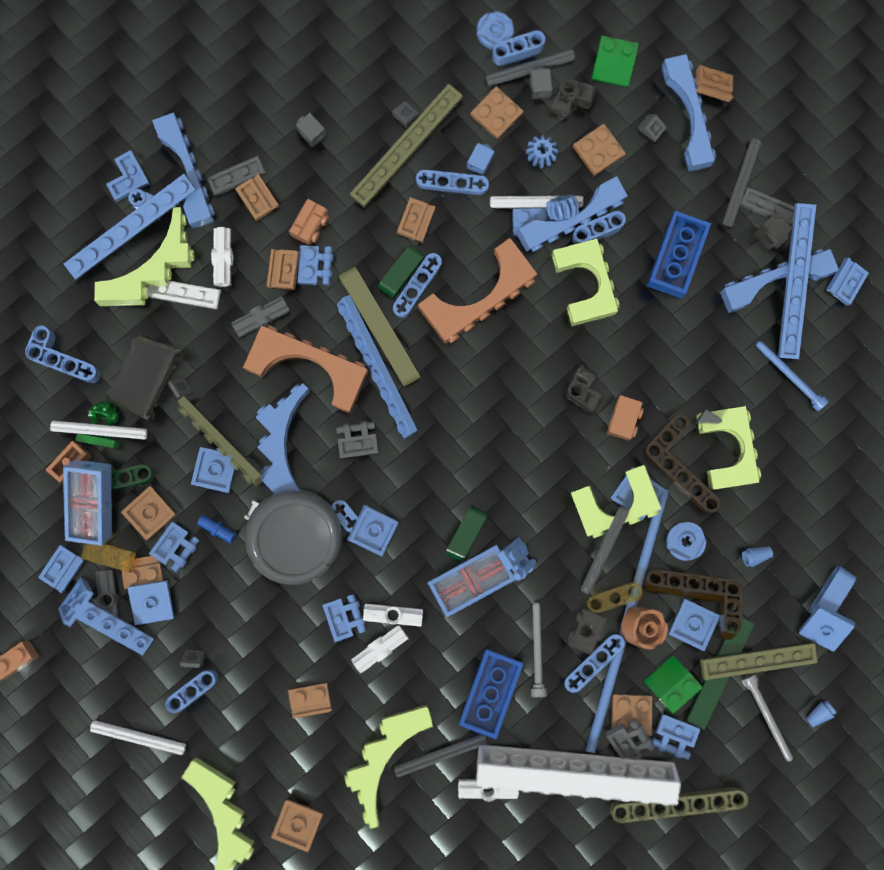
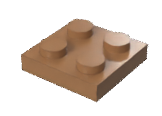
(496, 113)
(599, 150)
(148, 513)
(632, 706)
(297, 825)

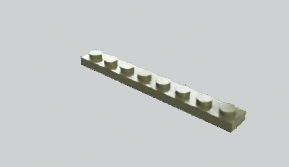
(406, 145)

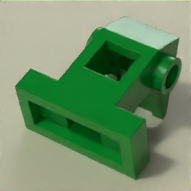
(106, 412)

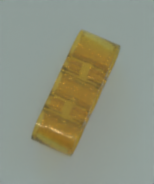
(109, 556)
(605, 598)

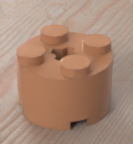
(644, 627)

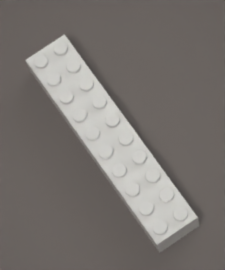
(577, 774)

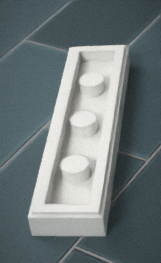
(186, 294)

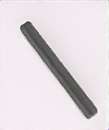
(524, 69)
(742, 182)
(604, 550)
(440, 755)

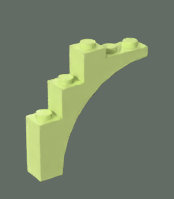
(155, 272)
(366, 776)
(215, 789)

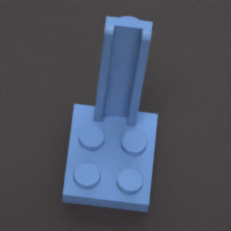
(79, 607)

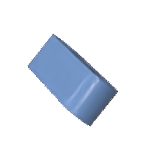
(511, 54)
(605, 222)
(834, 590)
(183, 695)

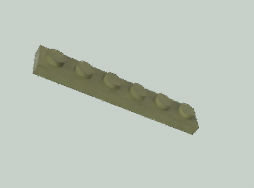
(224, 446)
(758, 661)

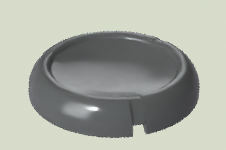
(293, 537)

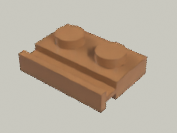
(714, 83)
(257, 197)
(416, 220)
(283, 269)
(143, 571)
(309, 700)

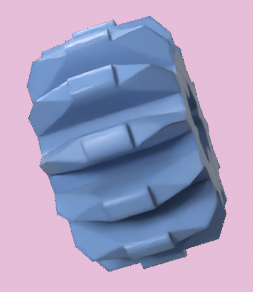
(535, 153)
(562, 207)

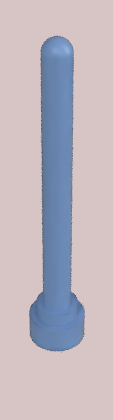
(817, 400)

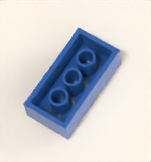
(678, 254)
(490, 693)

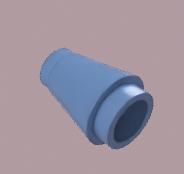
(755, 556)
(821, 714)

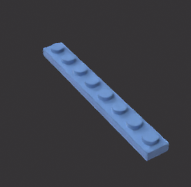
(130, 226)
(797, 280)
(376, 366)

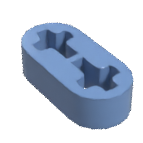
(348, 511)

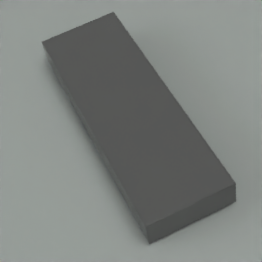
(235, 176)
(767, 205)

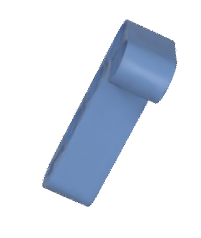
(63, 362)

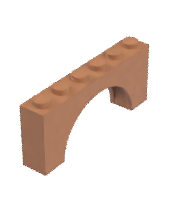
(452, 320)
(273, 347)

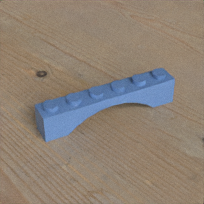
(679, 77)
(195, 206)
(537, 232)
(741, 294)

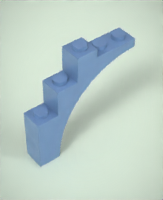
(277, 421)

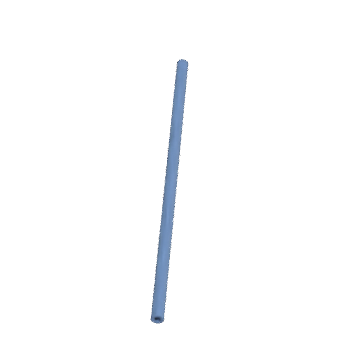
(615, 663)

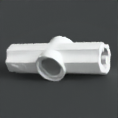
(222, 257)
(379, 613)
(379, 649)
(468, 789)

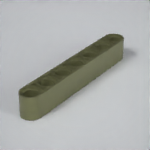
(379, 326)
(687, 808)

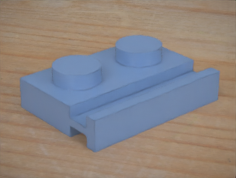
(526, 215)
(847, 281)
(61, 568)

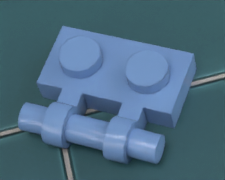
(309, 264)
(169, 543)
(515, 558)
(338, 619)
(678, 731)

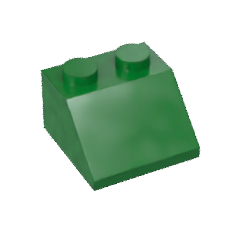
(614, 61)
(672, 684)

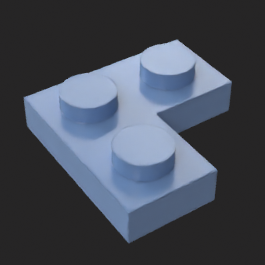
(132, 177)

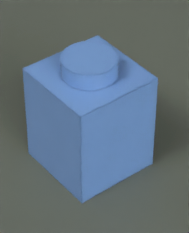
(480, 159)

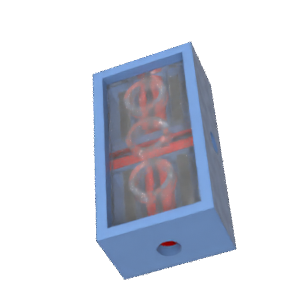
(87, 502)
(470, 581)

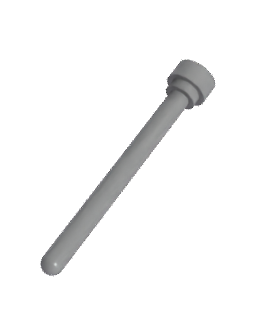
(751, 682)
(538, 688)

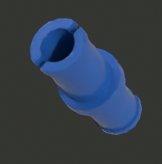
(216, 529)

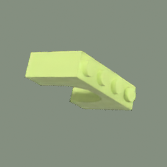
(588, 256)
(744, 470)
(644, 503)

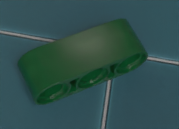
(401, 271)
(135, 477)
(466, 533)

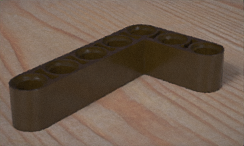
(677, 467)
(702, 592)

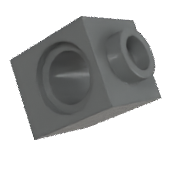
(540, 83)
(310, 129)

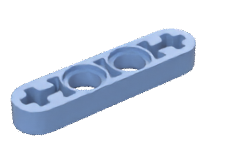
(452, 178)
(418, 286)
(597, 666)

